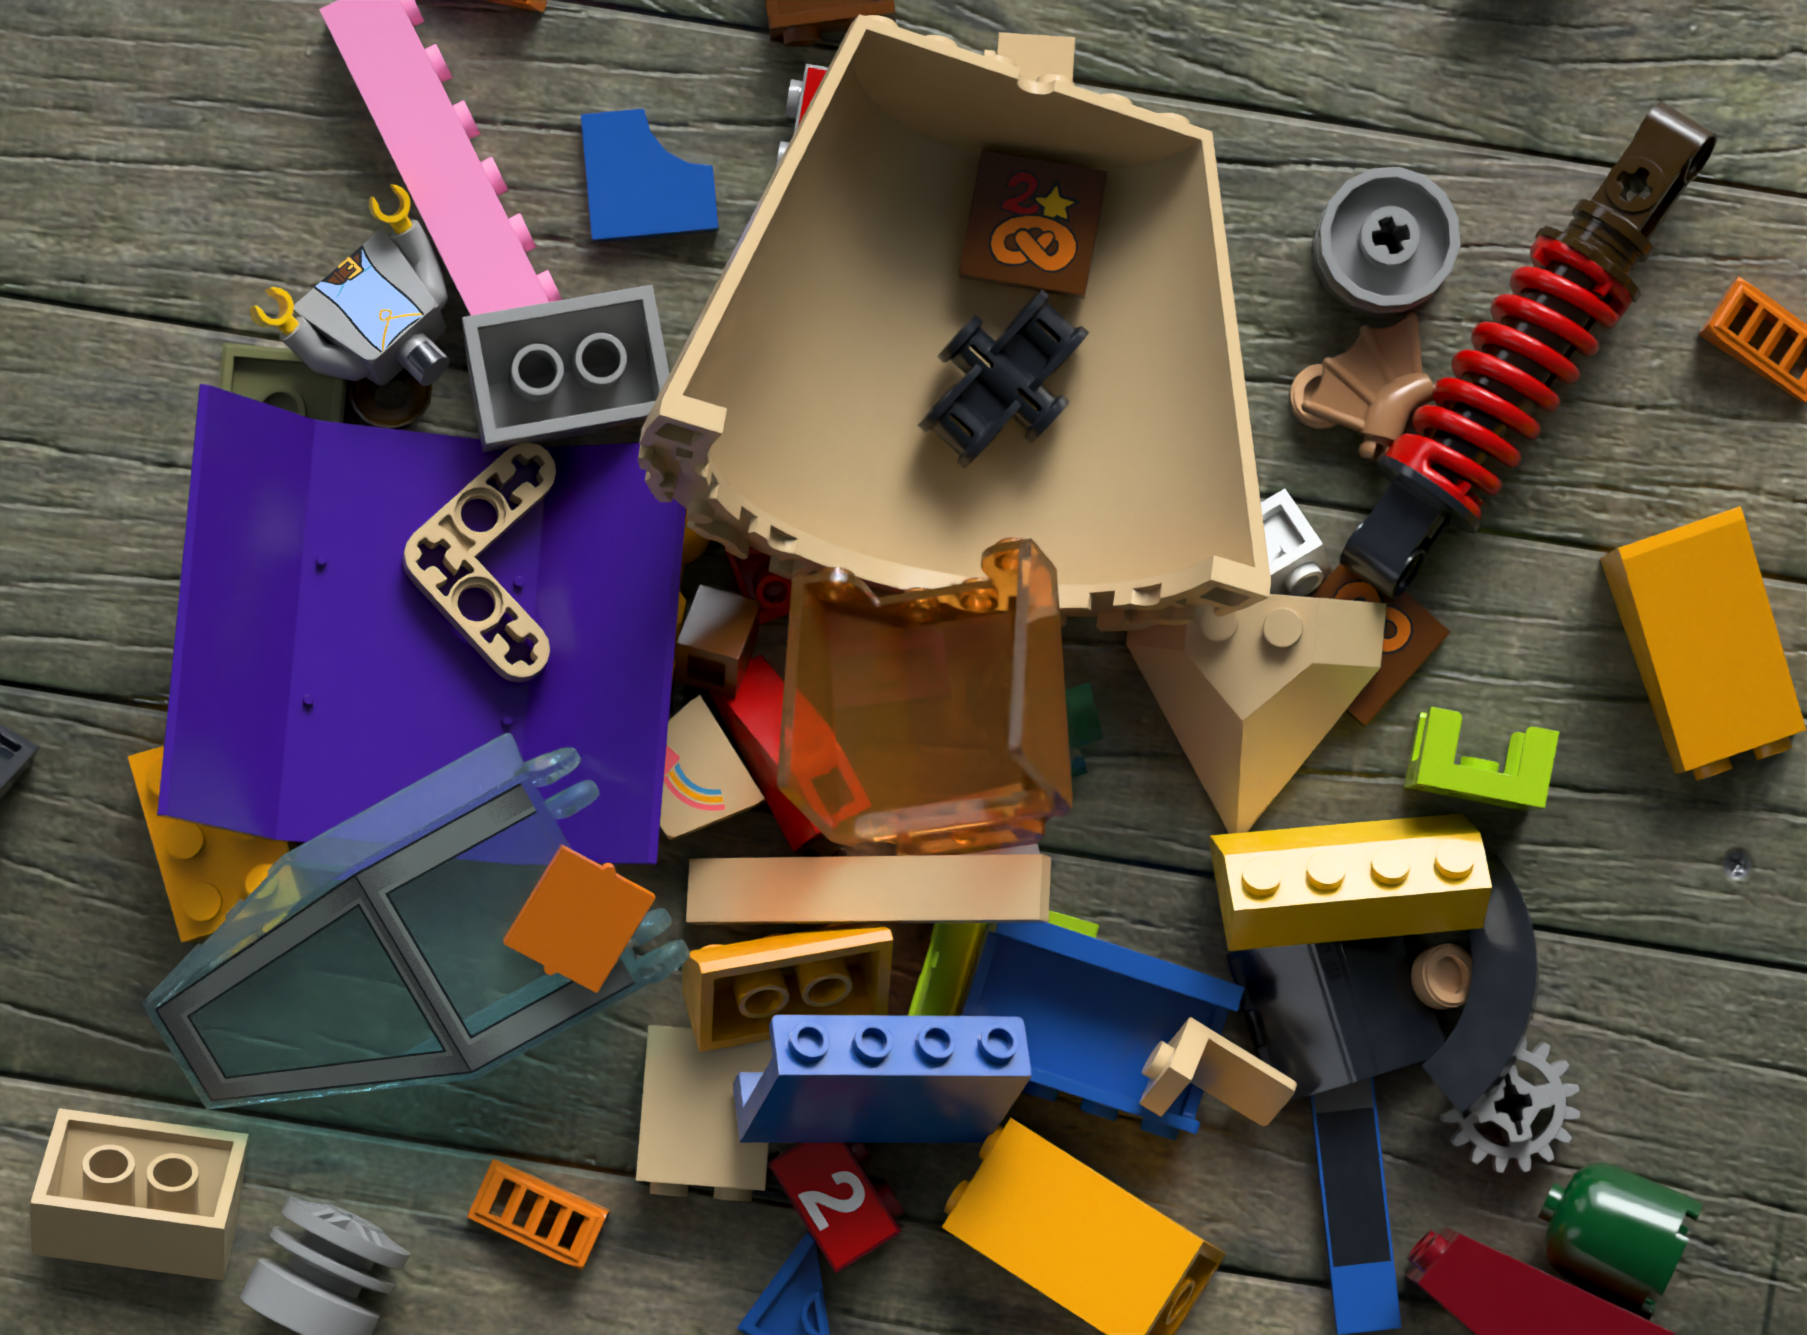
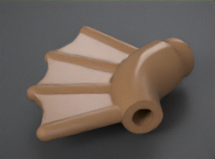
(1374, 385)

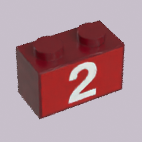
(838, 1198)

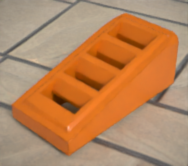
(1763, 307)
(588, 1233)

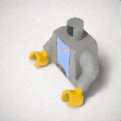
(372, 309)

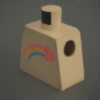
(702, 774)

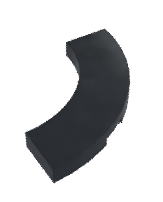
(1498, 1000)

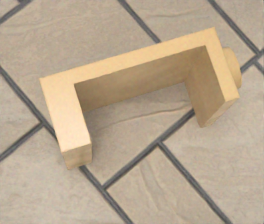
(692, 1119)

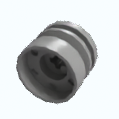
(326, 1271)

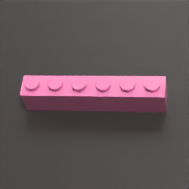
(436, 156)

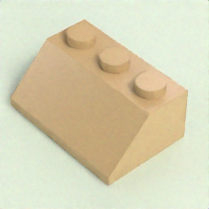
(139, 1194)

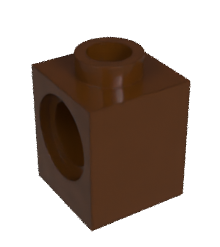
(717, 640)

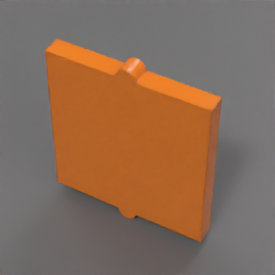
(579, 918)

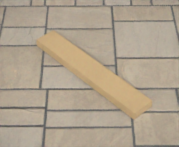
(869, 890)

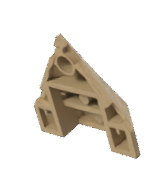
(1259, 689)

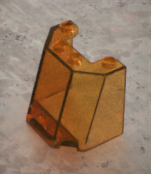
(928, 708)

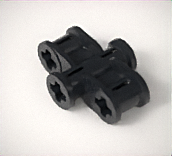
(989, 395)

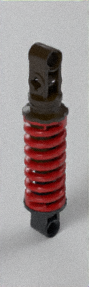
(1574, 282)

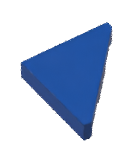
(793, 1298)

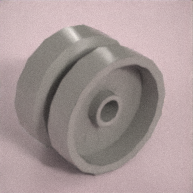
(1394, 205)

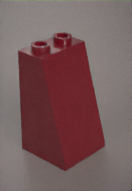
(1508, 1297)

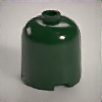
(1617, 1233)

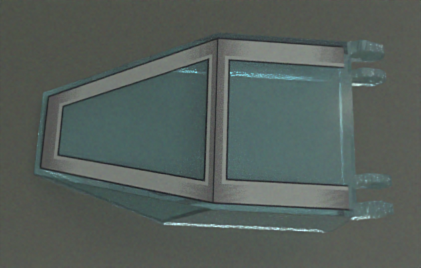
(385, 948)

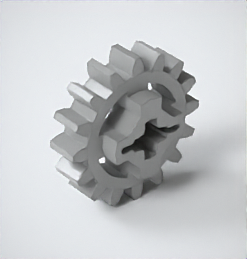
(1518, 1133)

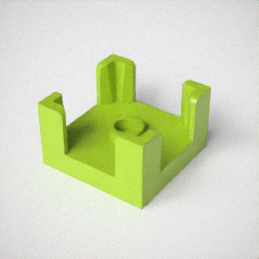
(1525, 773)

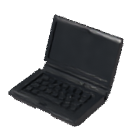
(1336, 1010)

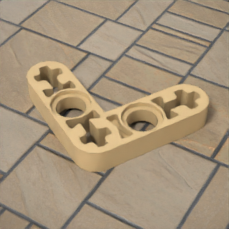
(466, 545)

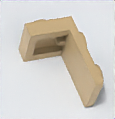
(1217, 1068)

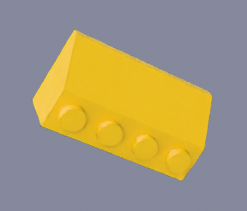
(1351, 881)

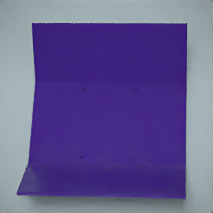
(332, 682)

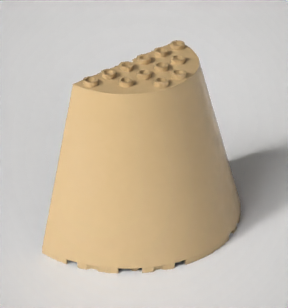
(828, 322)

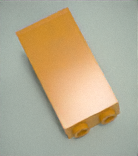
(1706, 643)
(1079, 1236)

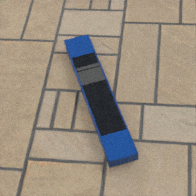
(1355, 1208)

